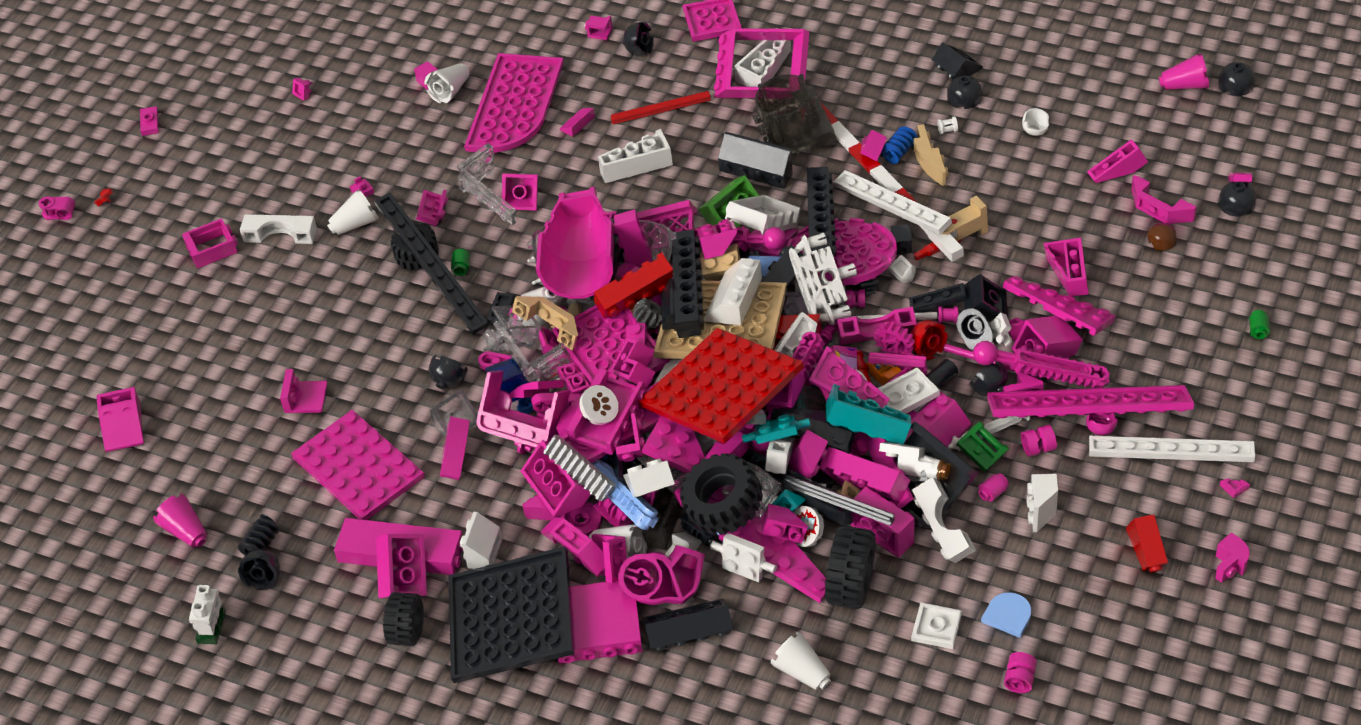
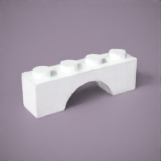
(258, 227)
(931, 499)

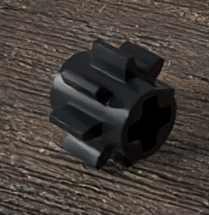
(869, 286)

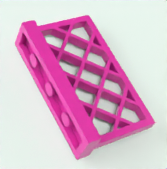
(672, 212)

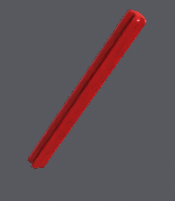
(660, 107)

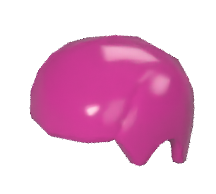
(1101, 424)

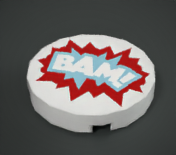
(815, 525)

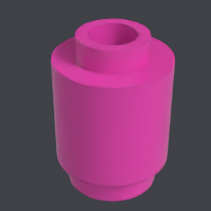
(993, 487)

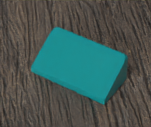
(789, 500)

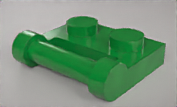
(978, 450)

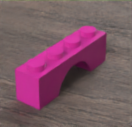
(858, 330)

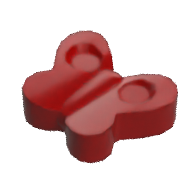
(105, 193)

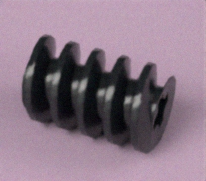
(259, 535)

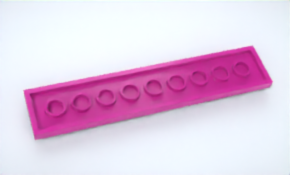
(1090, 401)

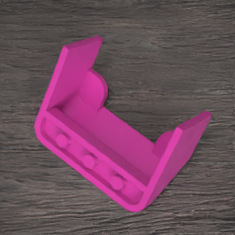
(500, 420)

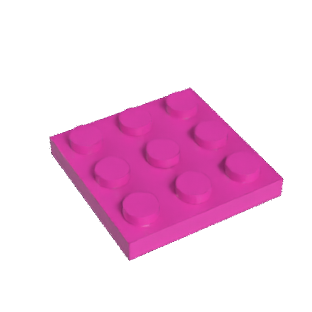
(710, 18)

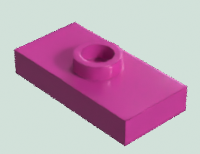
(149, 121)

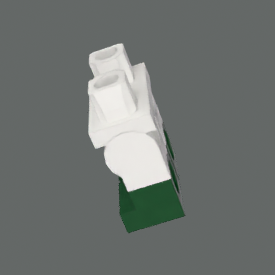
(207, 615)

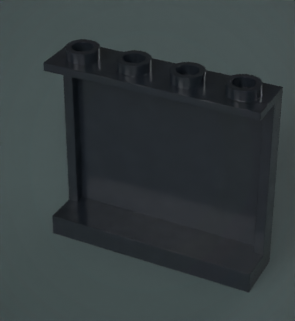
(959, 477)

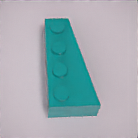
(866, 416)

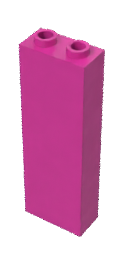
(358, 544)

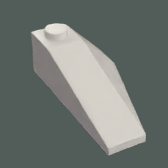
(793, 336)

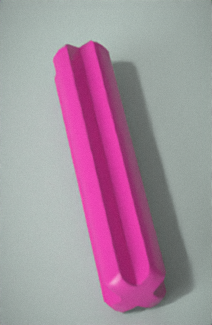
(897, 359)

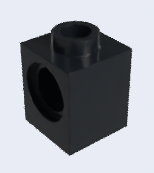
(903, 238)

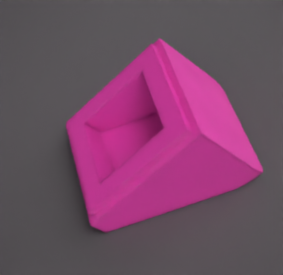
(1016, 325)

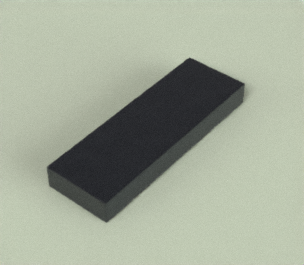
(941, 297)

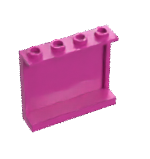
(603, 622)

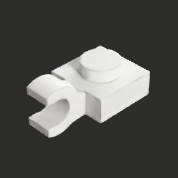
(1000, 327)

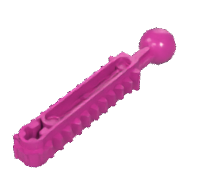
(773, 238)
(807, 352)
(1043, 365)

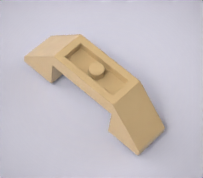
(529, 306)

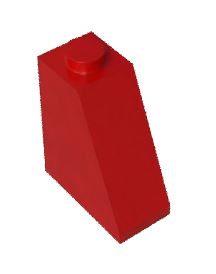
(1147, 543)

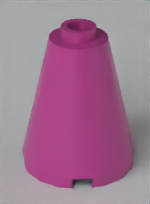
(1186, 75)
(180, 520)

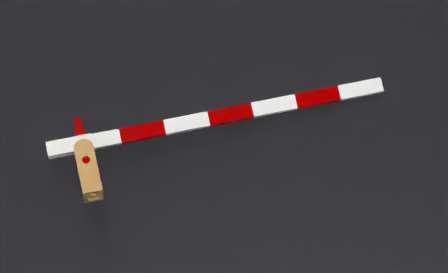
(963, 222)

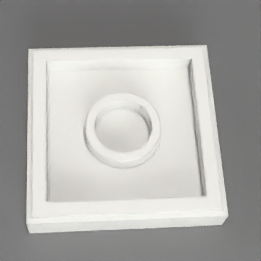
(936, 625)

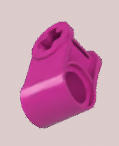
(58, 207)

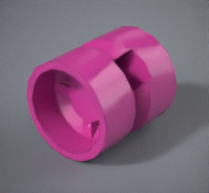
(1040, 440)
(1020, 672)

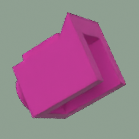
(599, 27)

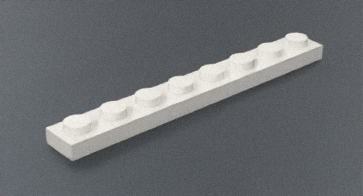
(893, 202)
(1171, 448)

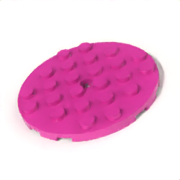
(864, 244)

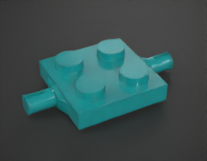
(776, 429)

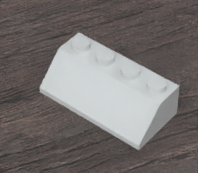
(735, 293)

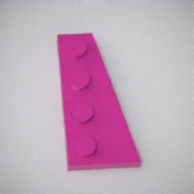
(834, 370)

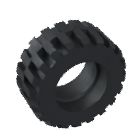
(731, 511)
(850, 567)

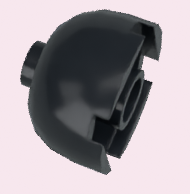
(638, 39)
(1236, 79)
(964, 92)
(1237, 198)
(446, 372)
(990, 379)
(259, 569)

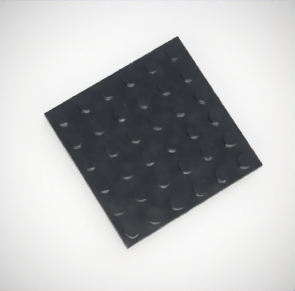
(510, 615)

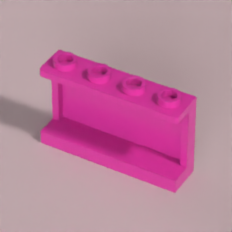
(607, 436)

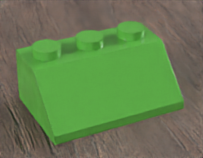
(715, 208)

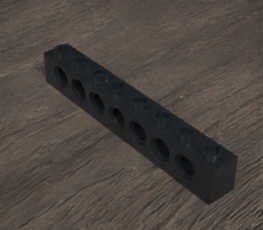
(821, 206)
(687, 284)

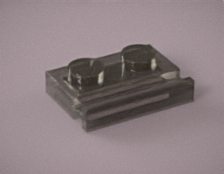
(810, 399)

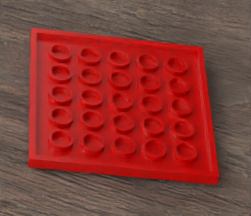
(721, 385)

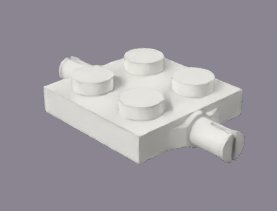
(743, 557)

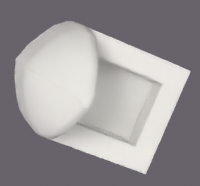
(903, 269)

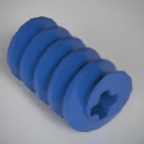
(898, 144)

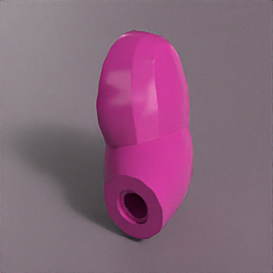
(662, 578)

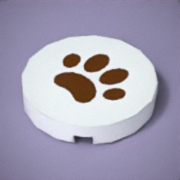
(599, 405)

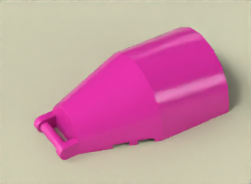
(576, 246)

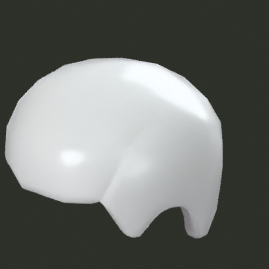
(1035, 121)

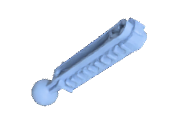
(635, 508)

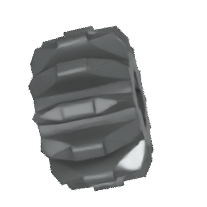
(648, 312)

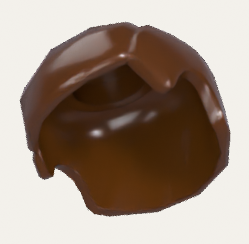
(1162, 236)

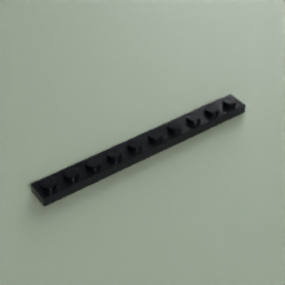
(431, 263)

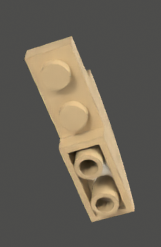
(930, 157)

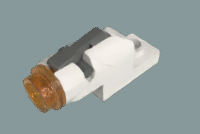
(915, 463)

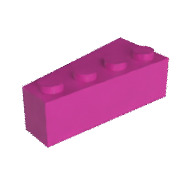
(864, 473)

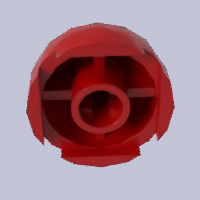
(929, 338)

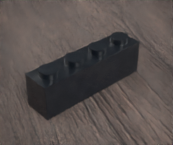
(782, 270)

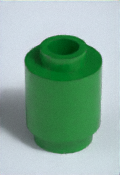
(460, 262)
(1259, 324)

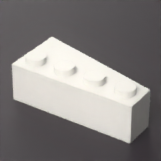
(761, 62)
(636, 158)

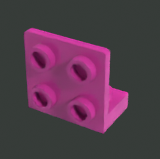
(302, 395)
(614, 554)

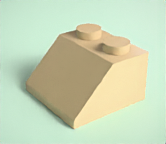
(715, 267)

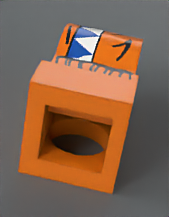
(883, 373)

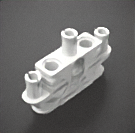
(810, 284)

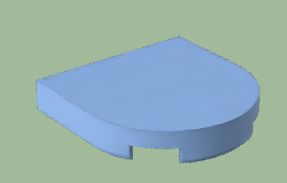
(1008, 613)

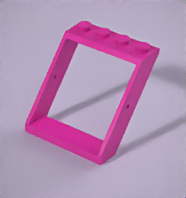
(726, 51)

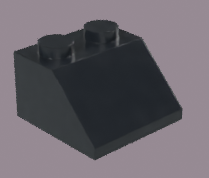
(955, 61)
(986, 297)

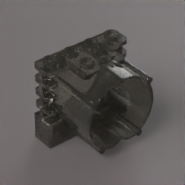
(791, 114)

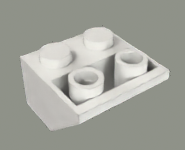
(649, 479)
(1041, 499)
(480, 541)

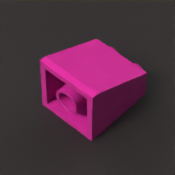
(1051, 332)

